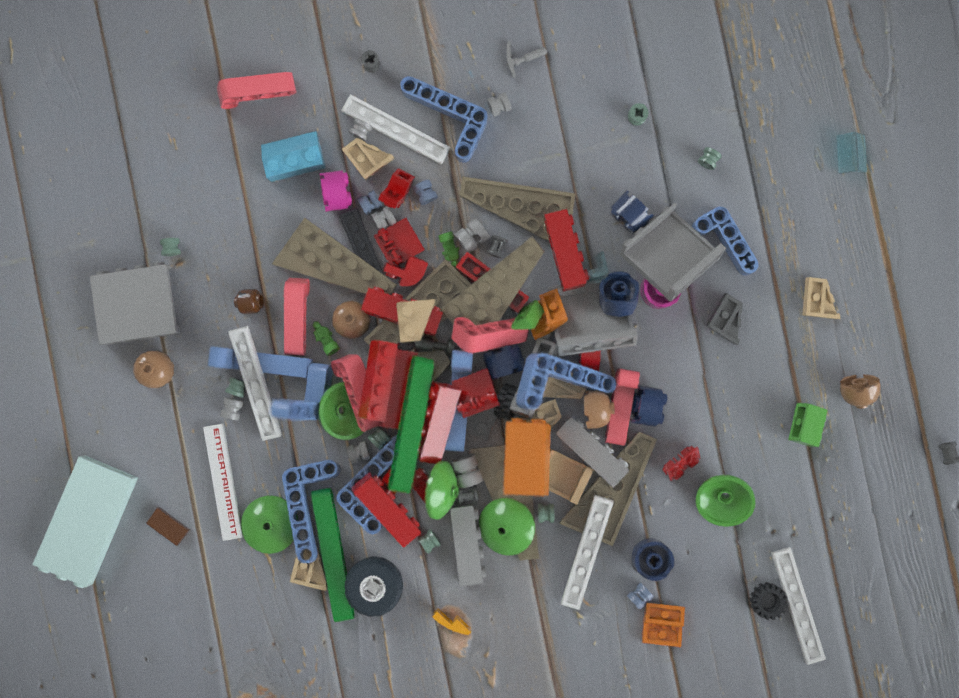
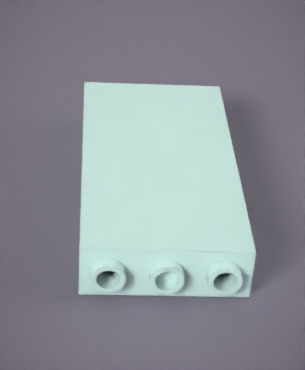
(85, 521)

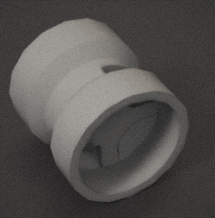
(500, 104)
(384, 218)
(232, 407)
(358, 452)

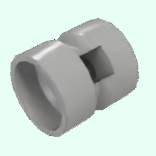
(472, 235)
(467, 471)

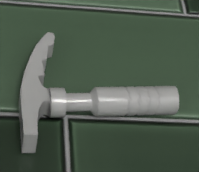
(527, 57)

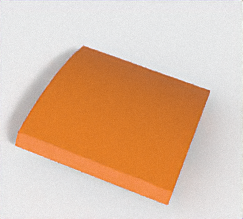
(553, 315)
(663, 625)

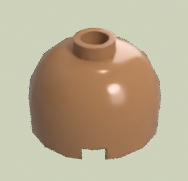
(350, 320)
(153, 369)
(860, 391)
(597, 408)

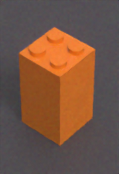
(527, 457)

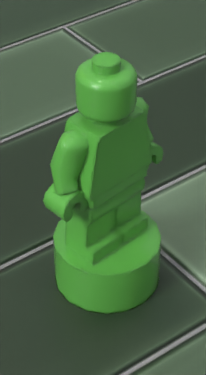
(450, 253)
(323, 335)

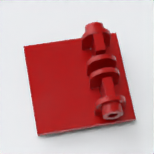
(398, 242)
(476, 393)
(690, 459)

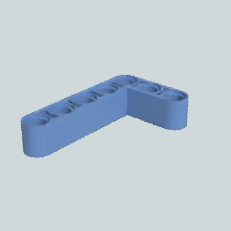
(450, 110)
(269, 363)
(460, 368)
(562, 373)
(318, 381)
(302, 504)
(349, 507)

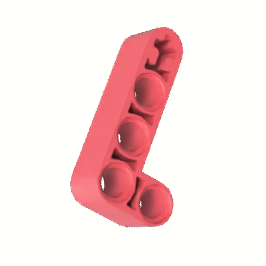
(255, 87)
(295, 301)
(486, 336)
(353, 372)
(622, 397)

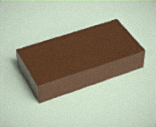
(167, 526)

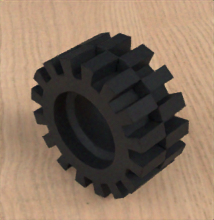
(505, 400)
(760, 592)

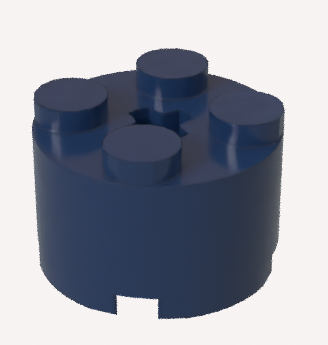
(631, 212)
(618, 294)
(504, 361)
(648, 406)
(662, 565)

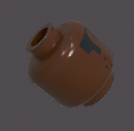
(249, 301)

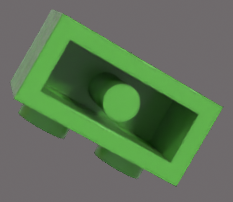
(807, 424)

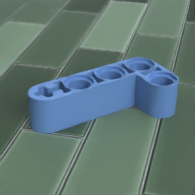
(736, 239)

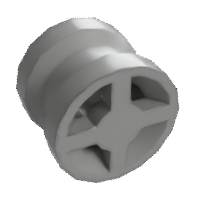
(360, 129)

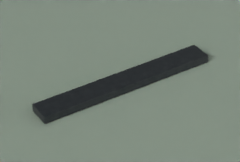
(363, 248)

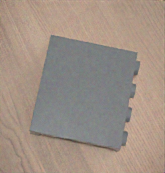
(670, 253)
(133, 304)
(587, 324)

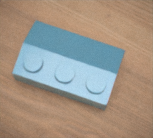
(292, 156)

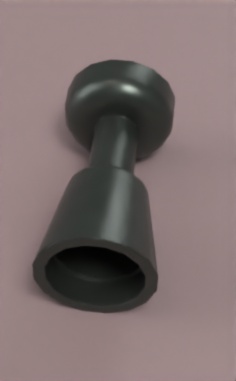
(426, 344)

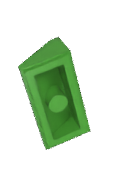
(528, 316)

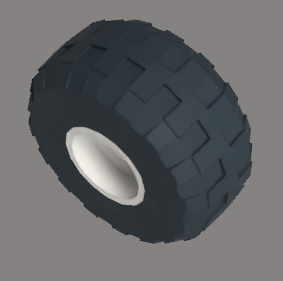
(373, 586)

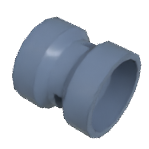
(425, 192)
(366, 205)
(643, 592)

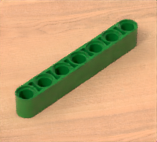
(411, 424)
(332, 552)

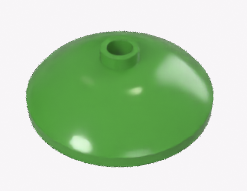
(337, 424)
(441, 490)
(729, 508)
(267, 510)
(515, 520)

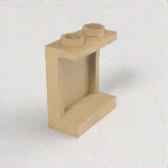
(567, 476)

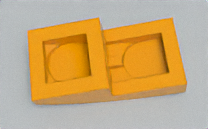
(456, 625)

